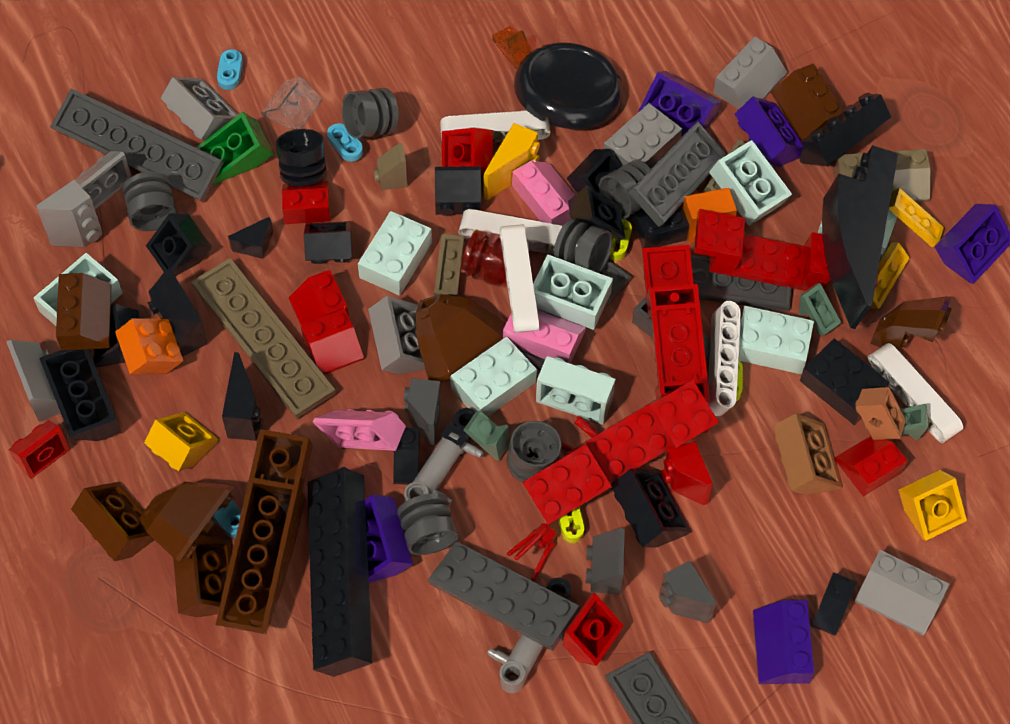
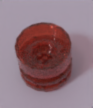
(484, 257)

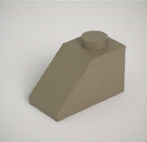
(391, 169)

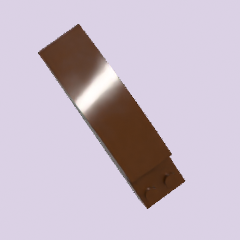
(265, 532)

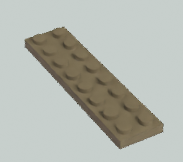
(263, 338)

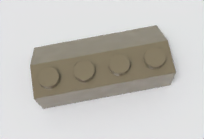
(911, 172)

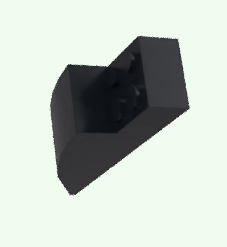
(855, 229)

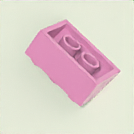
(543, 191)
(553, 339)
(362, 429)

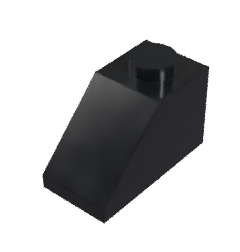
(407, 457)
(834, 604)

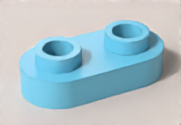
(229, 67)
(345, 143)
(225, 517)

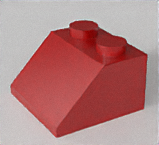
(467, 148)
(306, 203)
(317, 297)
(332, 341)
(39, 448)
(871, 463)
(687, 473)
(592, 631)

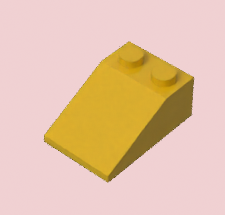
(516, 150)

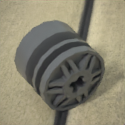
(370, 112)
(620, 182)
(148, 200)
(583, 245)
(530, 442)
(427, 524)

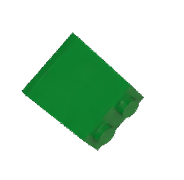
(238, 145)

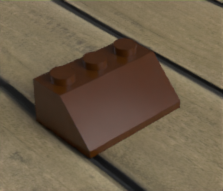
(806, 100)
(83, 312)
(112, 519)
(202, 577)

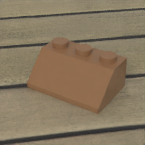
(806, 455)

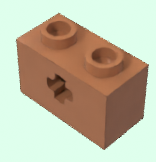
(880, 413)

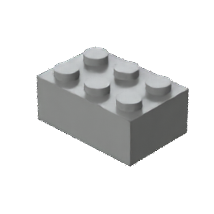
(644, 137)

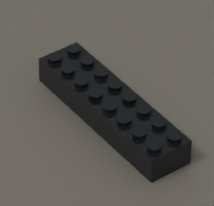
(339, 573)

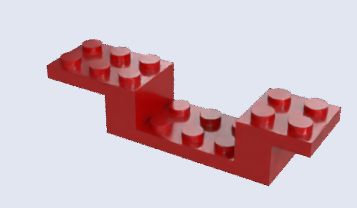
(759, 258)
(675, 319)
(621, 447)

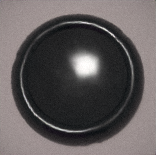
(568, 85)

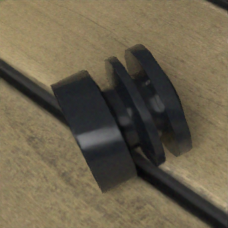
(301, 157)

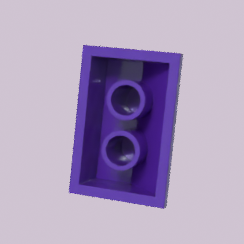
(681, 101)
(769, 131)
(974, 242)
(385, 539)
(783, 643)

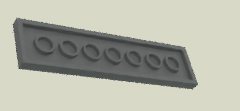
(143, 145)

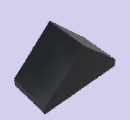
(252, 239)

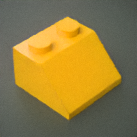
(180, 440)
(933, 504)

